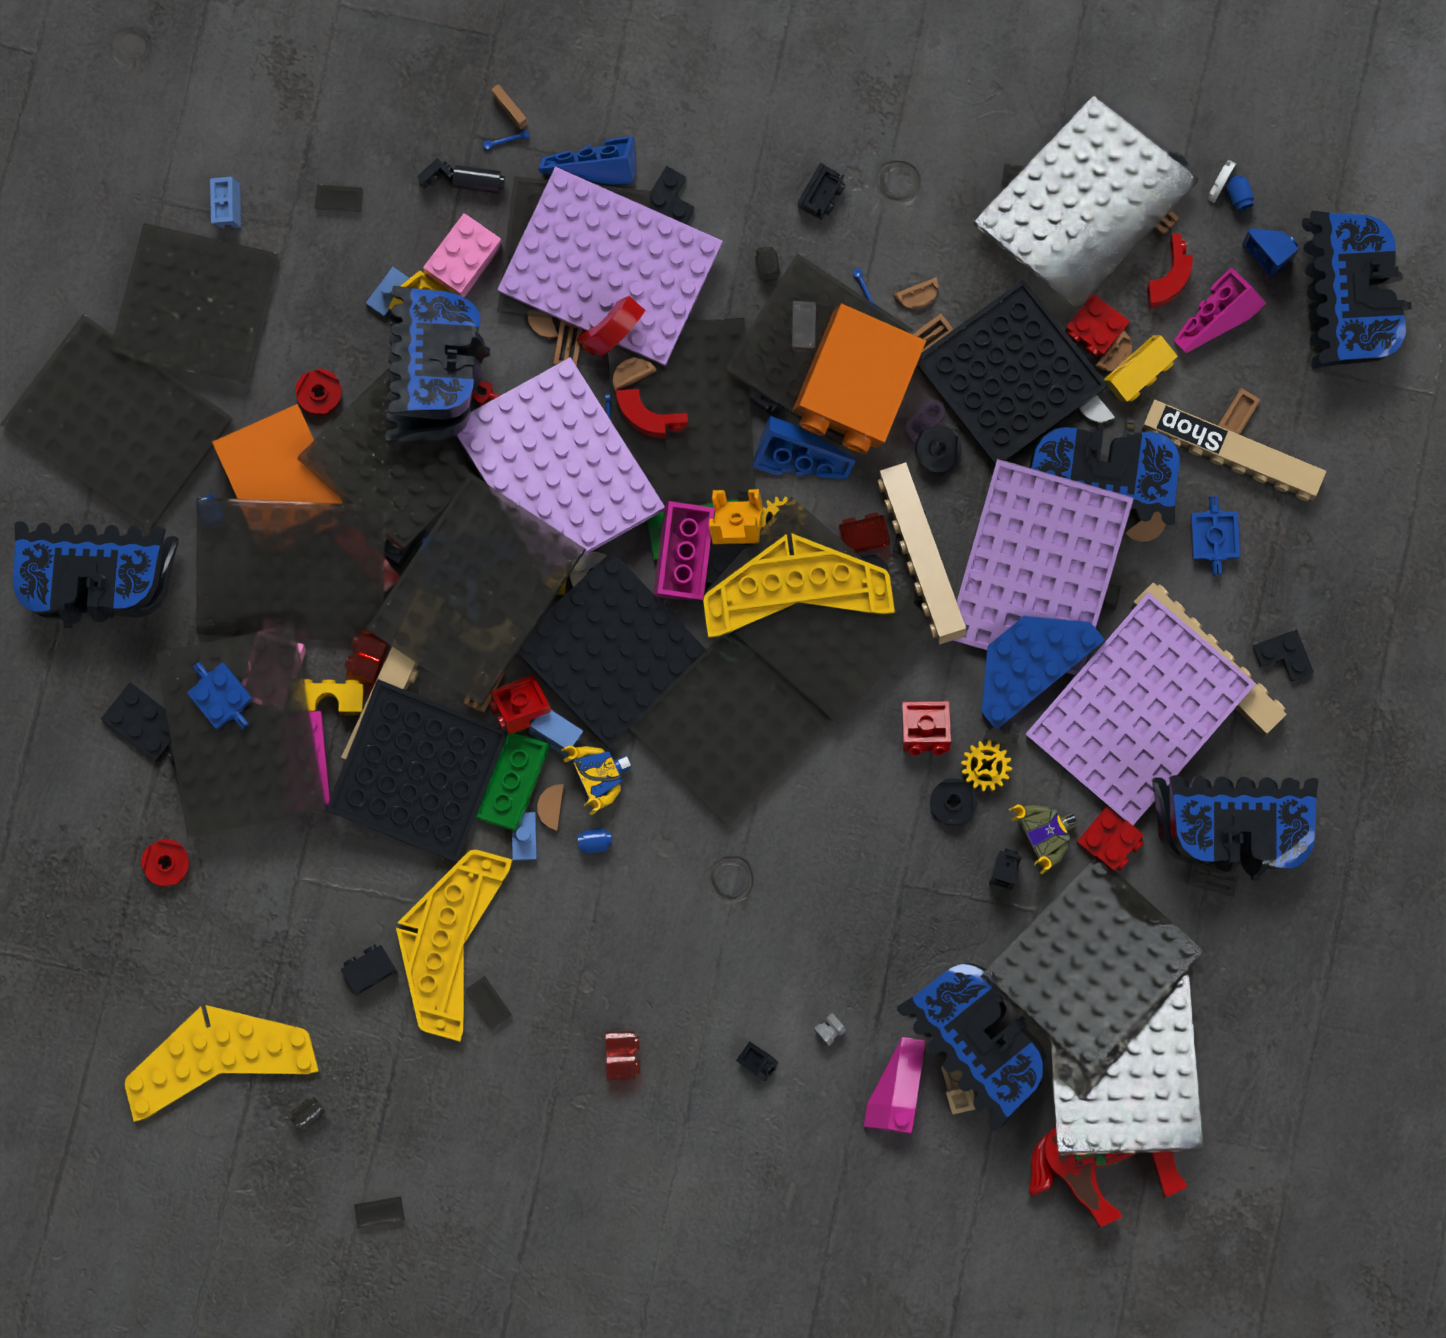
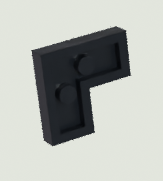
(664, 197)
(1286, 648)

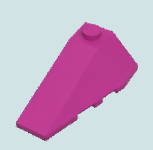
(1227, 307)
(896, 1094)

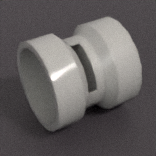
(829, 1029)

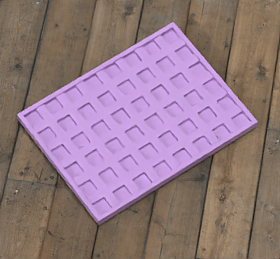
(599, 247)
(560, 458)
(1040, 552)
(1140, 708)

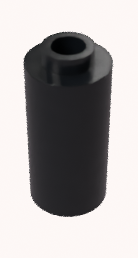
(478, 179)

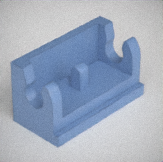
(225, 202)
(555, 731)

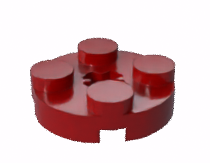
(306, 396)
(176, 855)

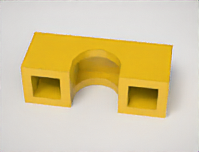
(349, 695)

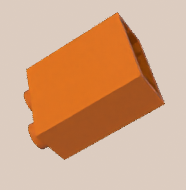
(857, 379)
(265, 463)

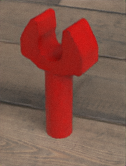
(489, 396)

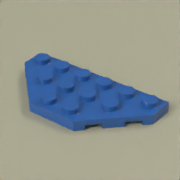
(1030, 660)

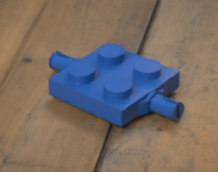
(1215, 535)
(220, 695)

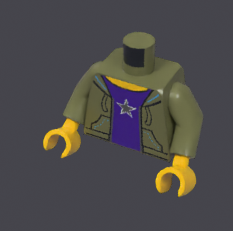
(1045, 832)

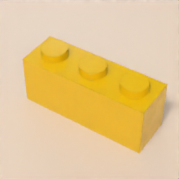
(1141, 368)

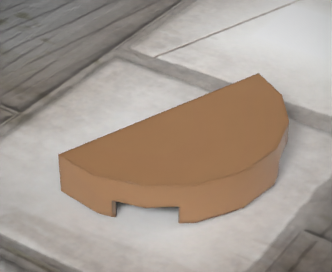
(918, 295)
(543, 327)
(1116, 354)
(630, 372)
(1147, 530)
(550, 806)

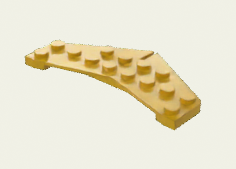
(809, 577)
(436, 952)
(200, 1053)

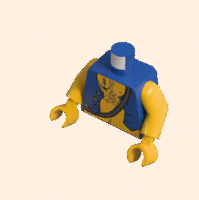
(598, 774)

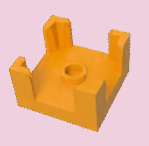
(736, 520)

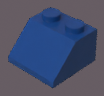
(1271, 249)

